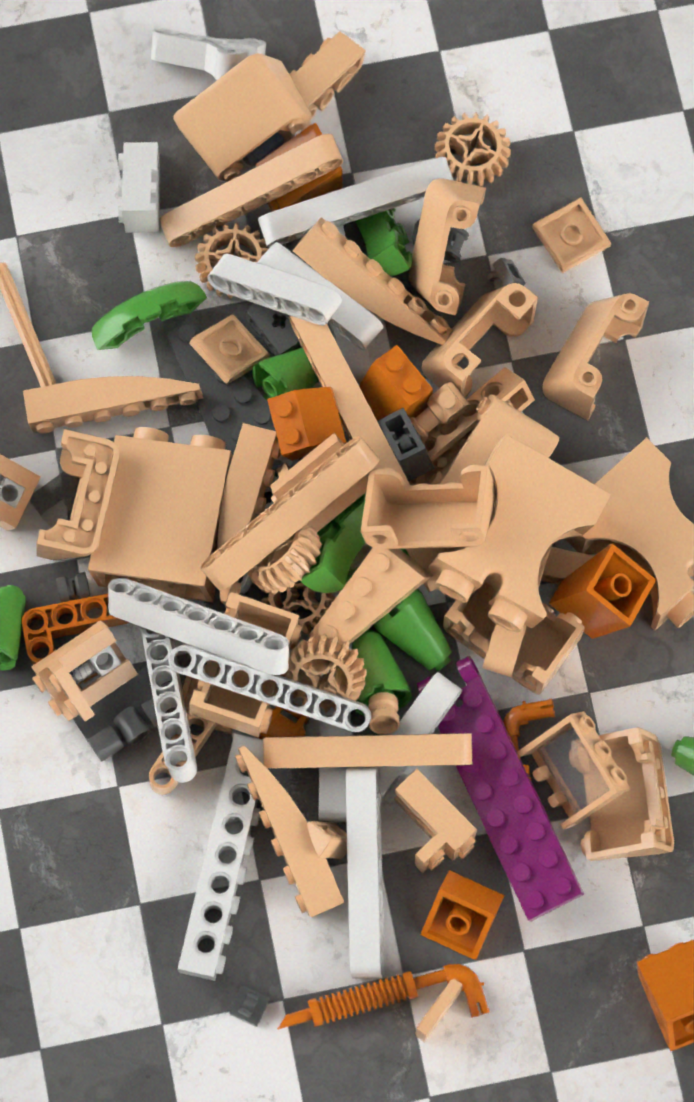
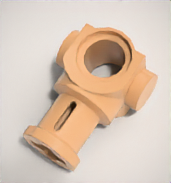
(443, 407)

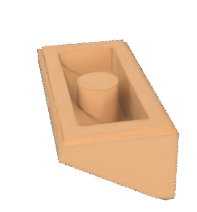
(328, 839)

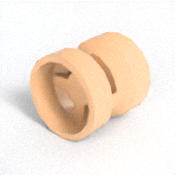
(383, 713)

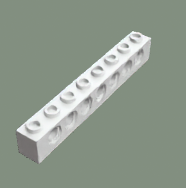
(192, 960)

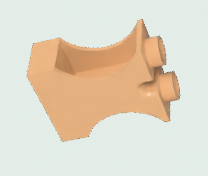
(533, 509)
(648, 529)

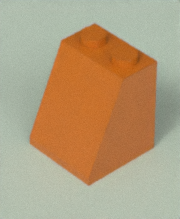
(320, 186)
(395, 385)
(604, 592)
(670, 991)

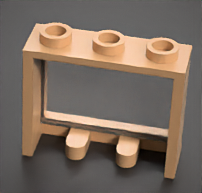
(576, 767)

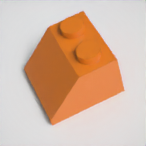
(305, 420)
(462, 915)

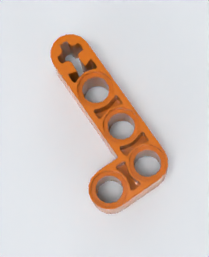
(53, 629)

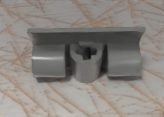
(121, 717)

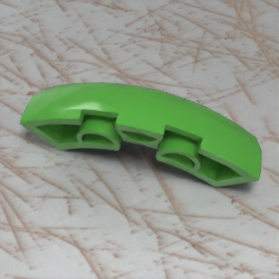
(386, 241)
(129, 316)
(340, 544)

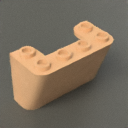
(507, 308)
(426, 513)

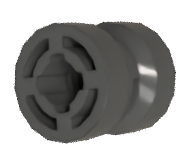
(66, 587)

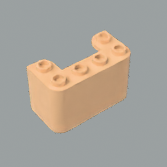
(542, 647)
(233, 708)

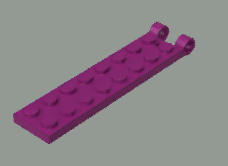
(508, 802)

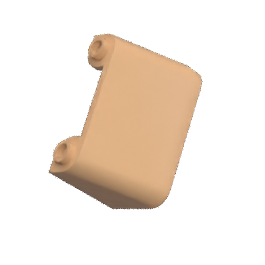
(242, 113)
(444, 206)
(571, 379)
(495, 421)
(95, 463)
(640, 817)

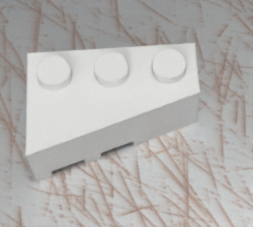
(139, 187)

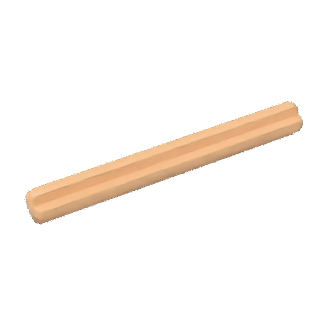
(25, 328)

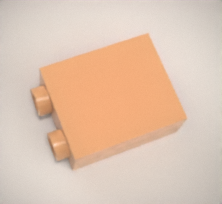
(163, 513)

